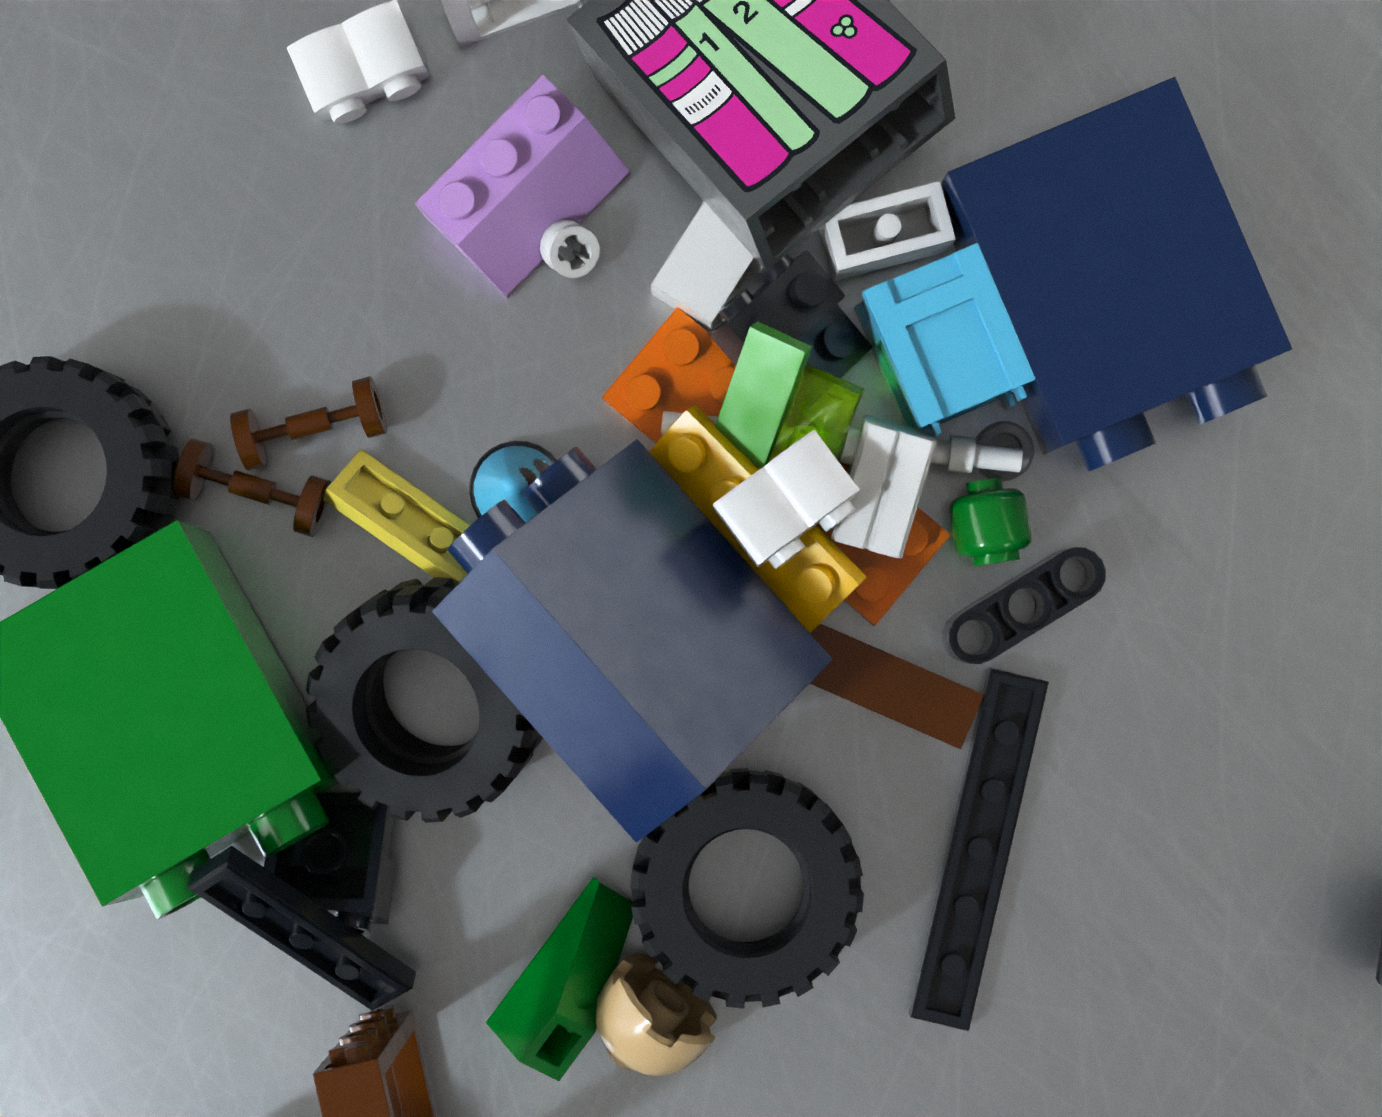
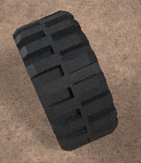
(136, 466)
(370, 742)
(763, 967)

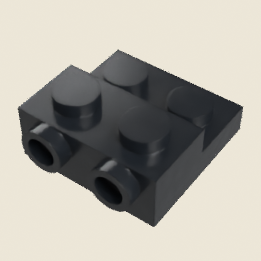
(801, 304)
(344, 862)

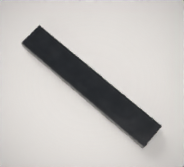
(978, 849)

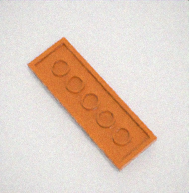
(688, 368)

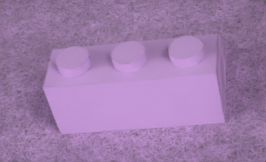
(517, 180)

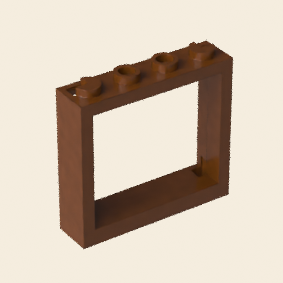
(376, 1070)

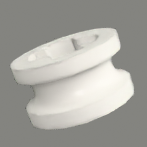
(584, 260)

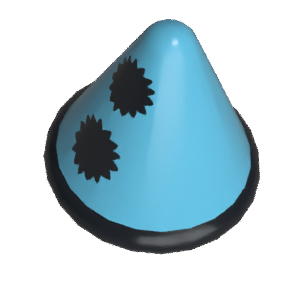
(505, 474)

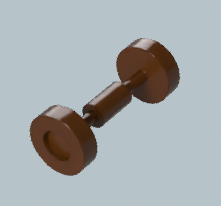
(250, 439)
(195, 469)

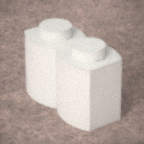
(359, 63)
(787, 500)

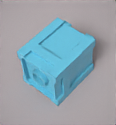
(944, 340)

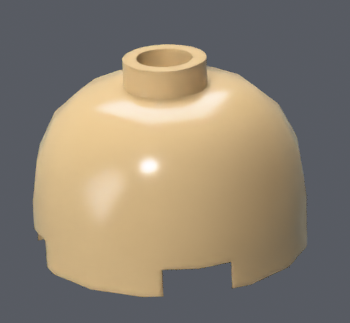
(651, 1020)

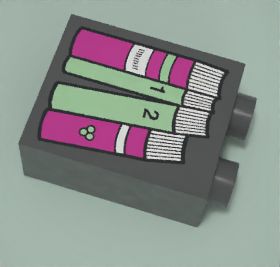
(770, 102)

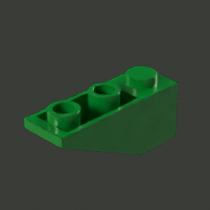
(554, 1001)

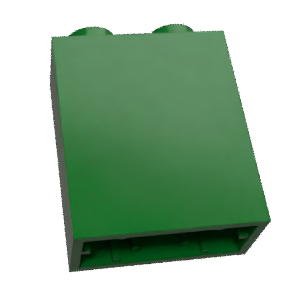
(159, 719)

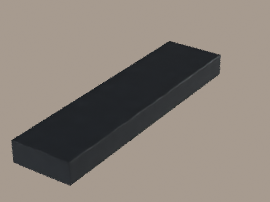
(301, 928)

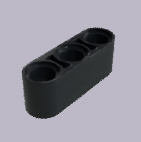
(1051, 598)

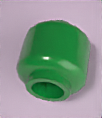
(990, 522)

